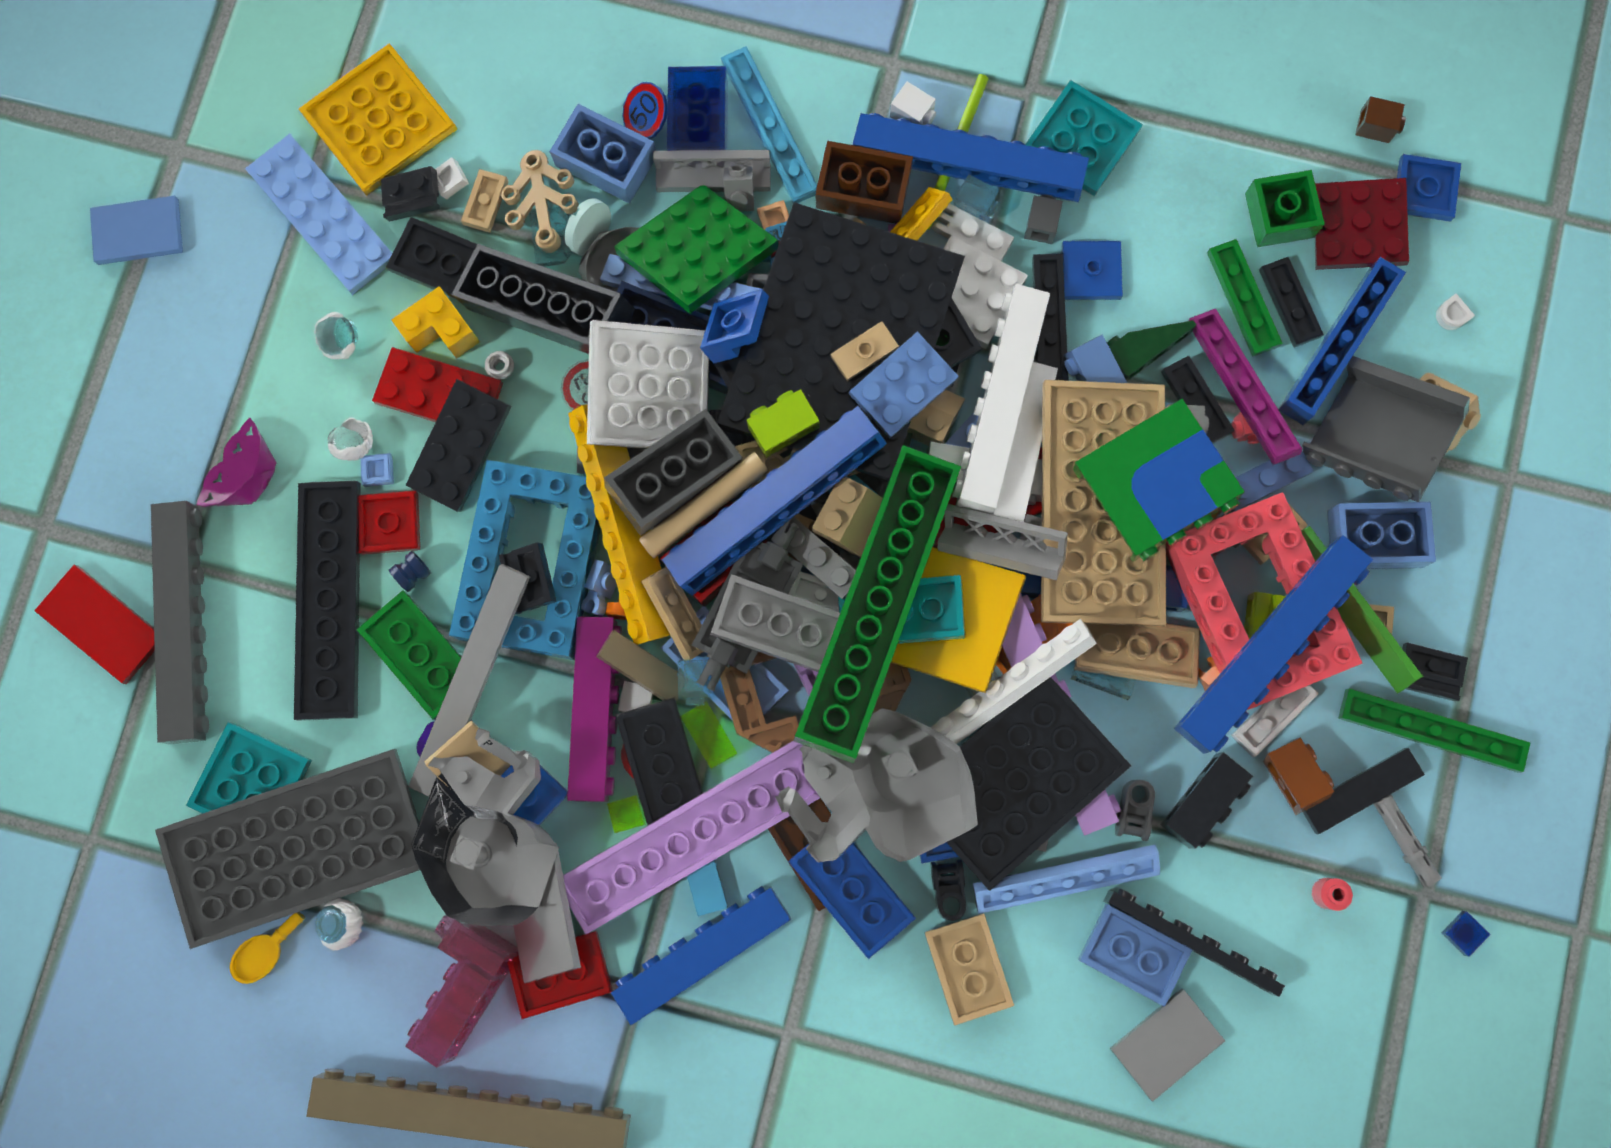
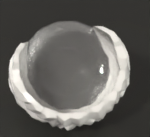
(350, 440)

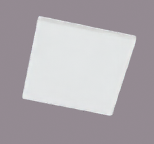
(643, 382)

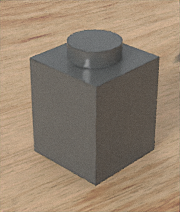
(1043, 219)

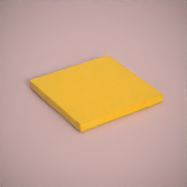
(378, 119)
(988, 605)

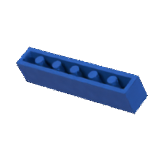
(1341, 341)
(701, 955)

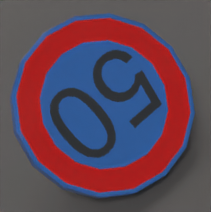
(645, 109)

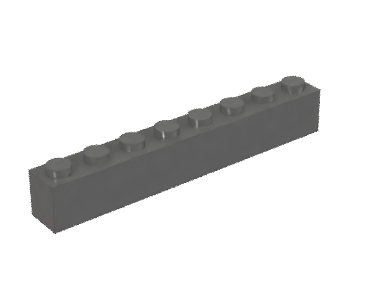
(178, 623)

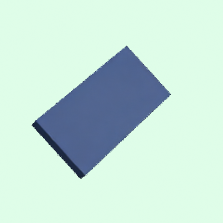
(855, 897)

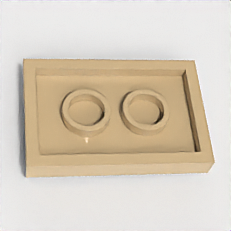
(969, 969)

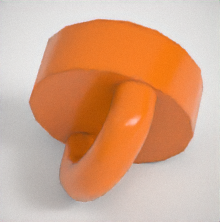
(614, 610)

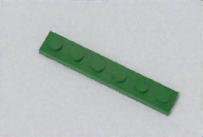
(1434, 730)

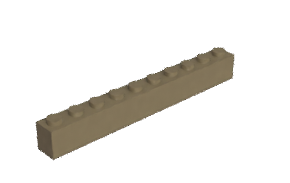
(463, 1113)

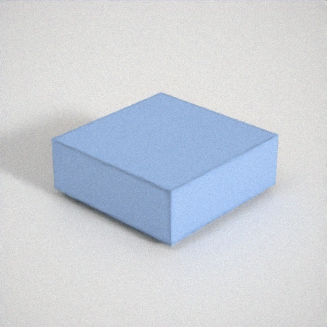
(377, 470)

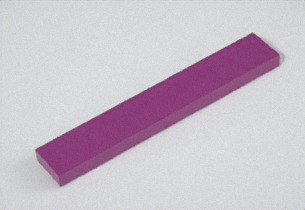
(1245, 387)

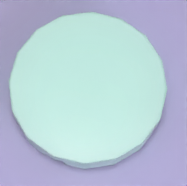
(587, 225)

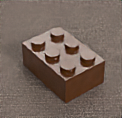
(863, 182)

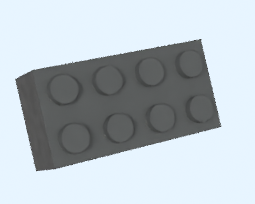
(672, 472)

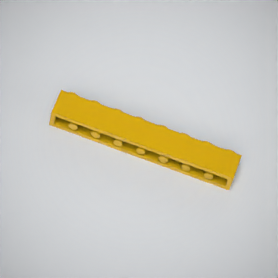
(627, 555)

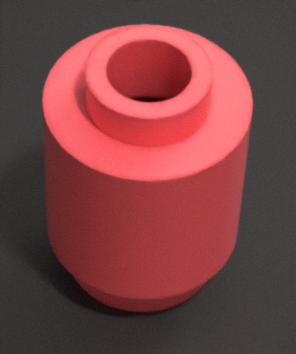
(1323, 890)

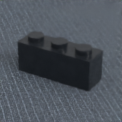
(1207, 801)

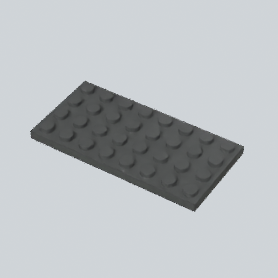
(291, 848)

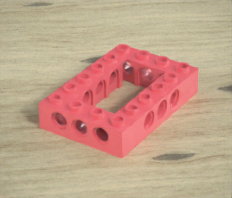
(1216, 612)

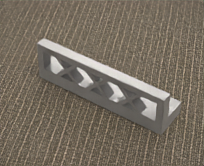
(692, 168)
(1003, 547)

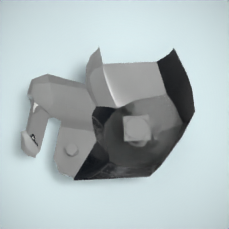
(473, 839)

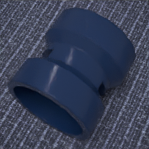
(408, 572)

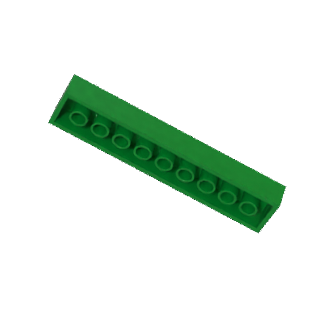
(877, 605)

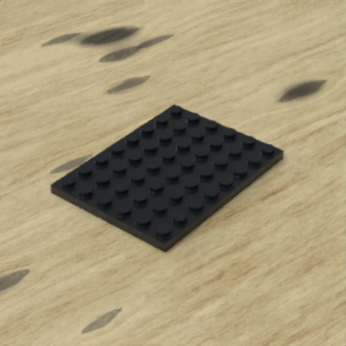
(823, 292)

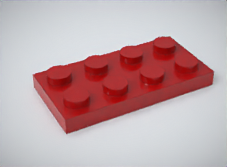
(423, 384)

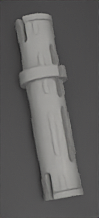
(1413, 851)

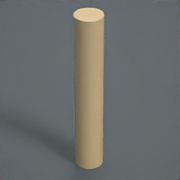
(703, 505)

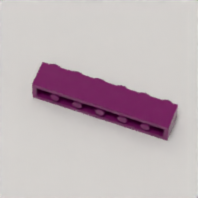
(592, 714)

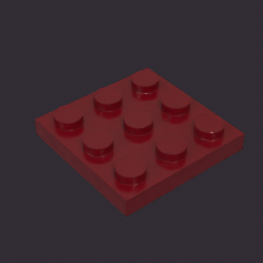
(1362, 223)

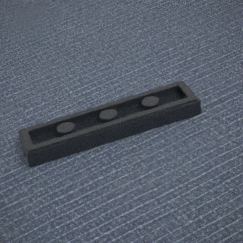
(1364, 790)

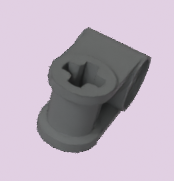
(1136, 812)

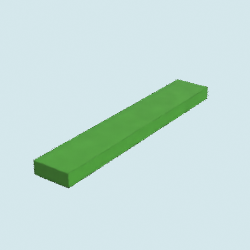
(1371, 631)

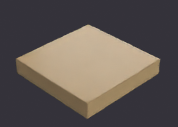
(465, 744)

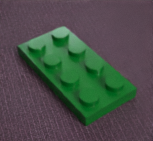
(413, 650)

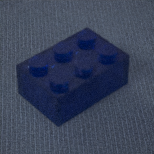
(697, 108)

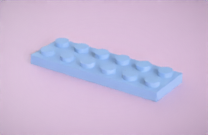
(320, 213)

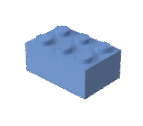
(603, 153)
(1390, 533)

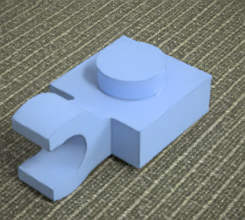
(600, 586)

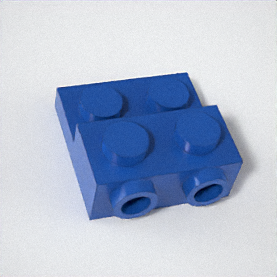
(733, 324)

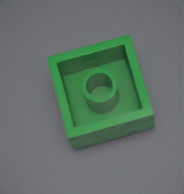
(1284, 208)

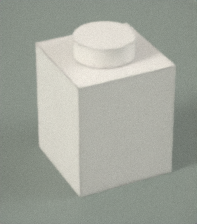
(913, 105)

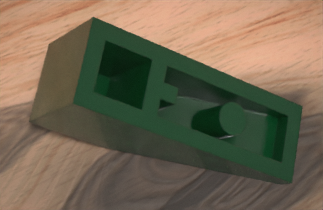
(1143, 347)

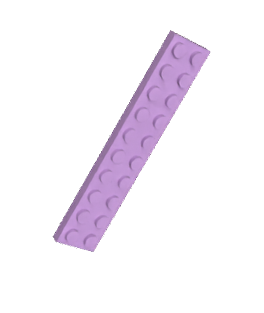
(685, 839)

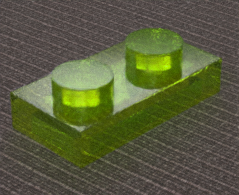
(709, 735)

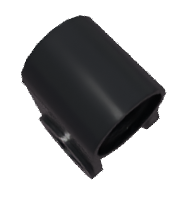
(949, 887)

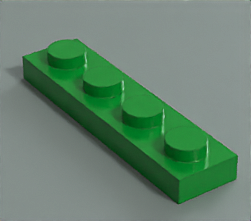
(1244, 297)

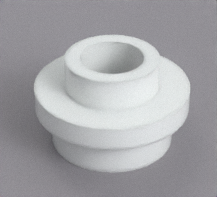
(498, 357)

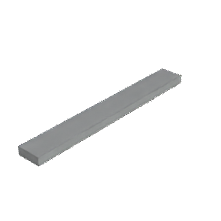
(473, 667)

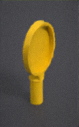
(260, 953)

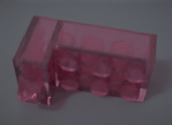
(467, 989)

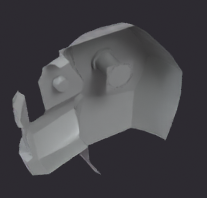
(902, 789)

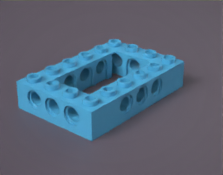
(487, 541)

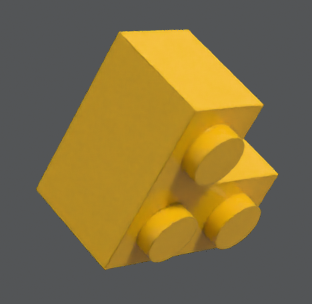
(435, 318)

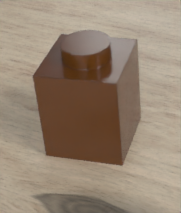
(1380, 119)

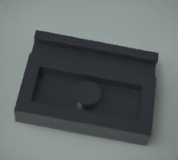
(410, 193)
(532, 562)
(1441, 671)

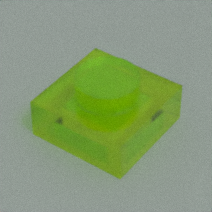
(626, 814)

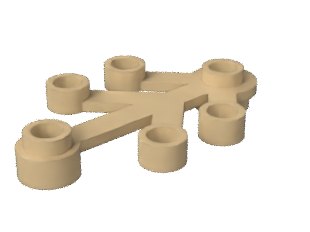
(538, 196)

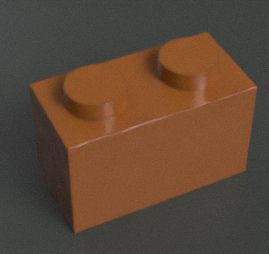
(1299, 775)

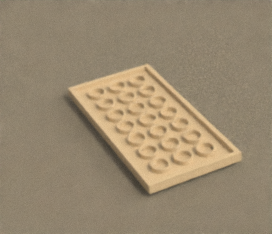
(1097, 574)

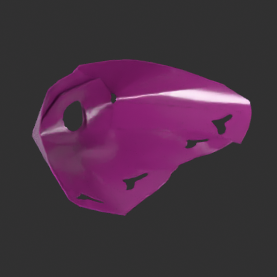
(243, 473)

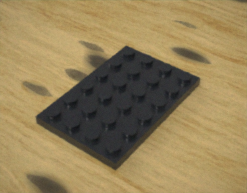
(1031, 777)

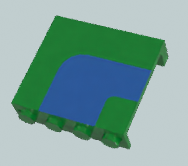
(1160, 480)

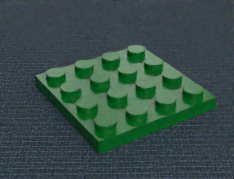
(696, 248)

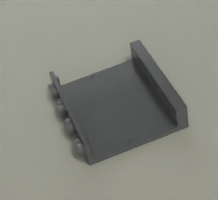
(1387, 429)

